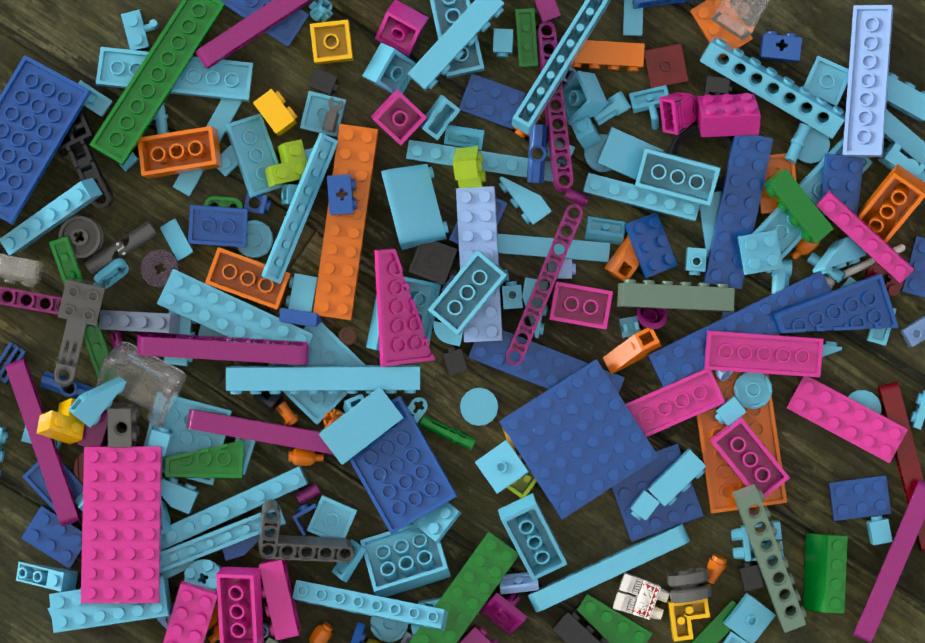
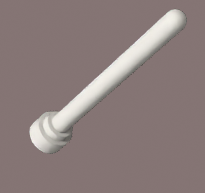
(861, 266)

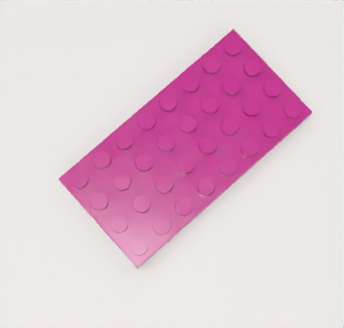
(121, 525)

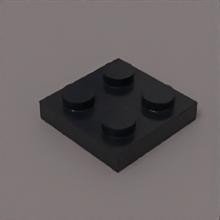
(433, 261)

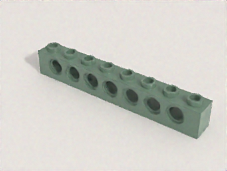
(744, 499)

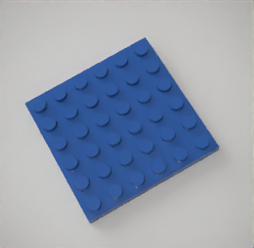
(578, 439)

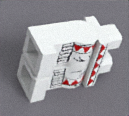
(646, 595)

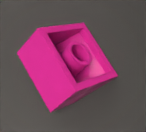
(401, 27)

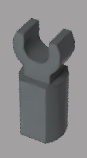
(332, 116)

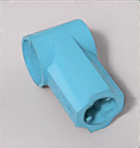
(616, 105)
(781, 276)

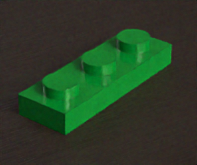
(526, 37)

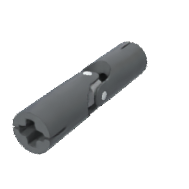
(117, 250)

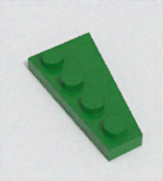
(215, 462)
(610, 623)

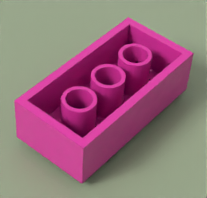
(749, 457)
(279, 594)
(240, 605)

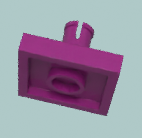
(504, 612)

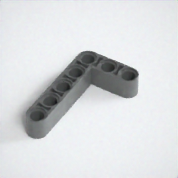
(297, 543)

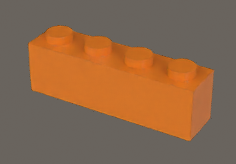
(611, 55)

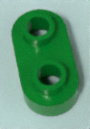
(223, 201)

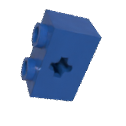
(790, 53)
(335, 185)

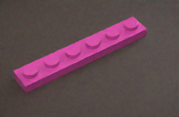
(864, 236)

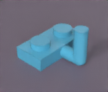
(136, 29)
(648, 100)

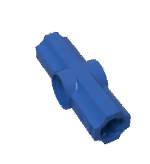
(536, 167)
(49, 383)

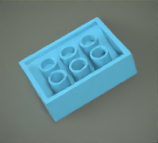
(424, 296)
(403, 560)

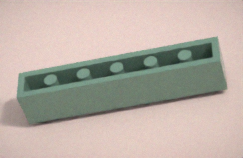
(675, 296)

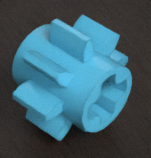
(320, 10)

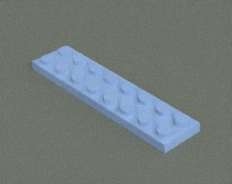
(868, 81)
(479, 232)

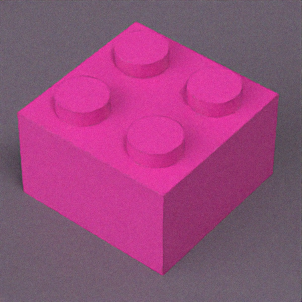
(398, 117)

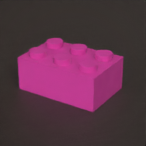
(728, 115)
(580, 305)

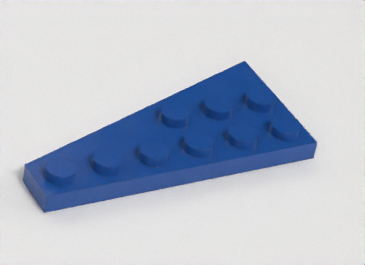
(848, 308)

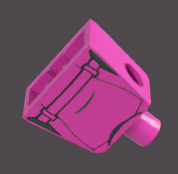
(677, 112)

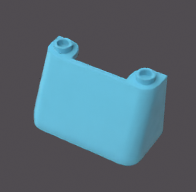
(414, 205)

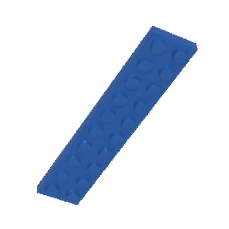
(688, 353)

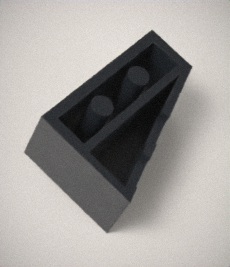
(573, 631)

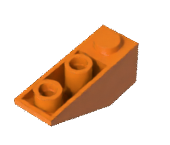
(623, 262)
(632, 350)

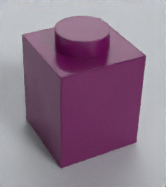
(547, 10)

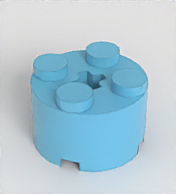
(199, 571)

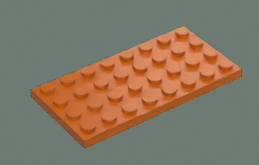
(718, 474)

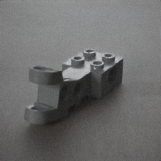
(80, 307)
(118, 433)

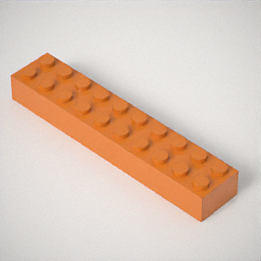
(345, 233)

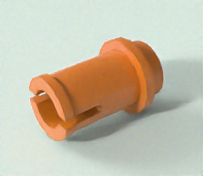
(287, 414)

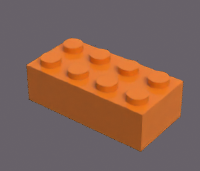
(179, 152)
(892, 202)
(243, 278)

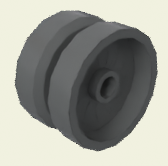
(91, 231)
(689, 585)

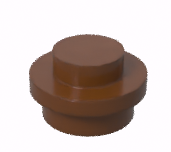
(348, 335)

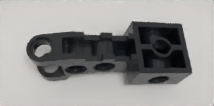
(77, 146)

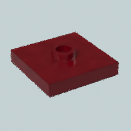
(665, 66)

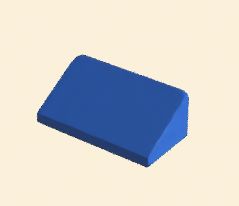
(299, 317)

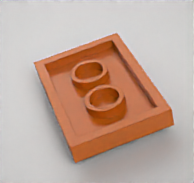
(702, 15)
(775, 163)

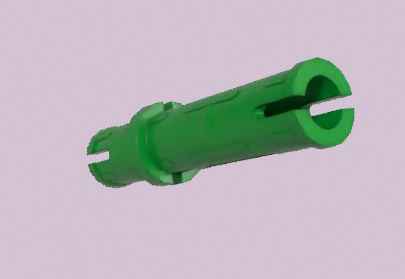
(447, 432)

